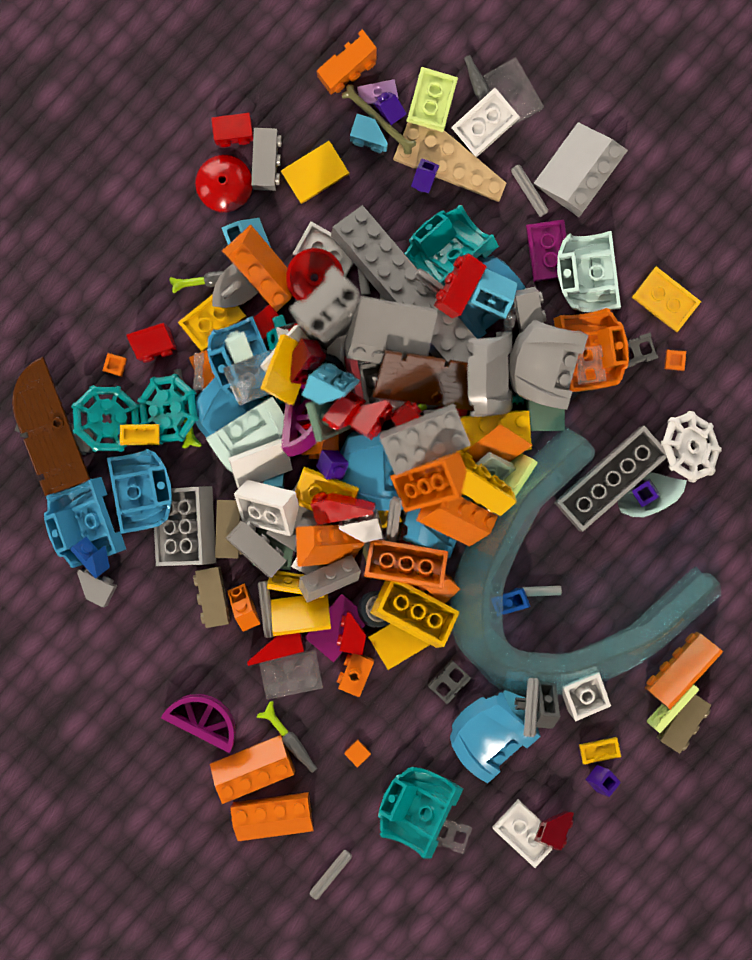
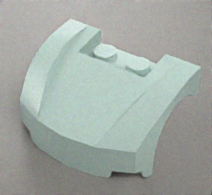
(589, 272)
(249, 431)

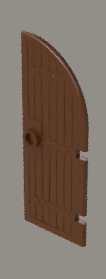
(423, 380)
(49, 432)

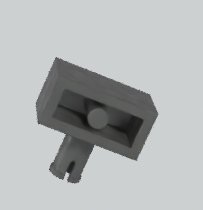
(548, 706)

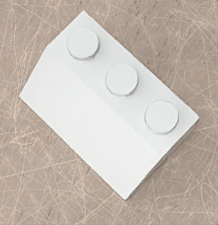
(267, 506)

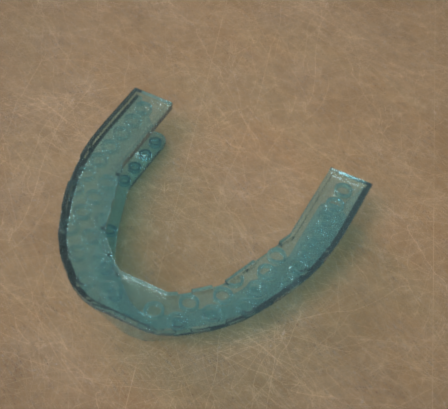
(485, 570)

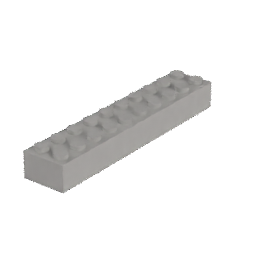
(394, 279)

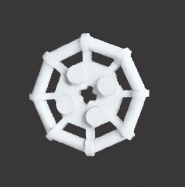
(683, 450)

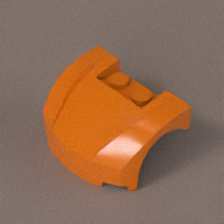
(601, 330)

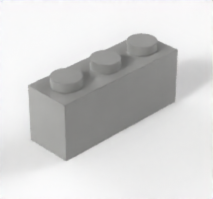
(266, 159)
(528, 307)
(256, 548)
(329, 578)

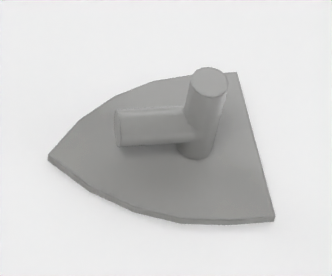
(232, 289)

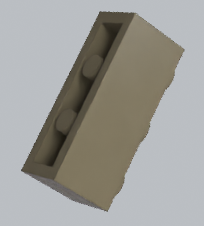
(226, 520)
(212, 597)
(685, 724)

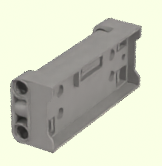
(327, 310)

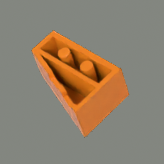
(348, 64)

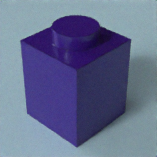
(389, 107)
(425, 176)
(332, 464)
(646, 492)
(603, 781)

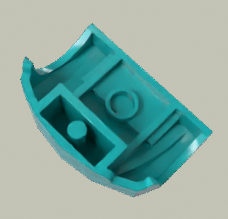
(444, 239)
(417, 809)

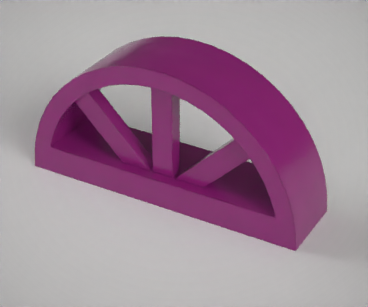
(290, 443)
(205, 733)

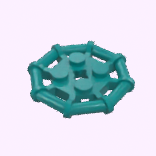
(177, 402)
(94, 417)

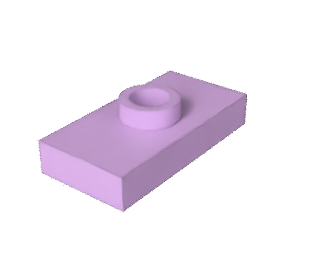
(370, 92)

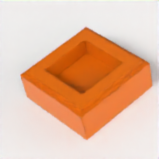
(675, 360)
(114, 364)
(357, 753)

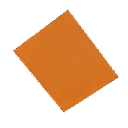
(499, 442)

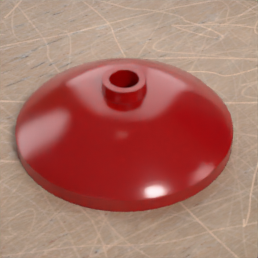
(227, 195)
(305, 264)

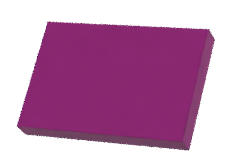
(544, 245)
(327, 639)

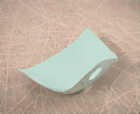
(669, 489)

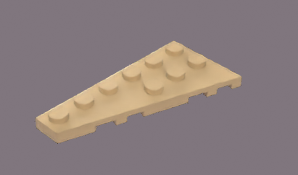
(455, 161)

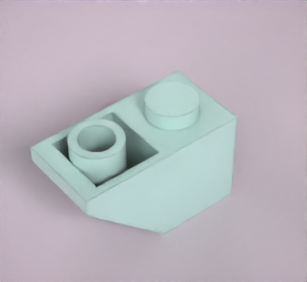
(238, 347)

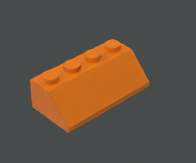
(260, 267)
(431, 482)
(459, 520)
(324, 545)
(406, 564)
(683, 669)
(251, 769)
(272, 816)

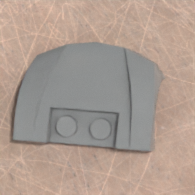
(545, 363)
(490, 376)

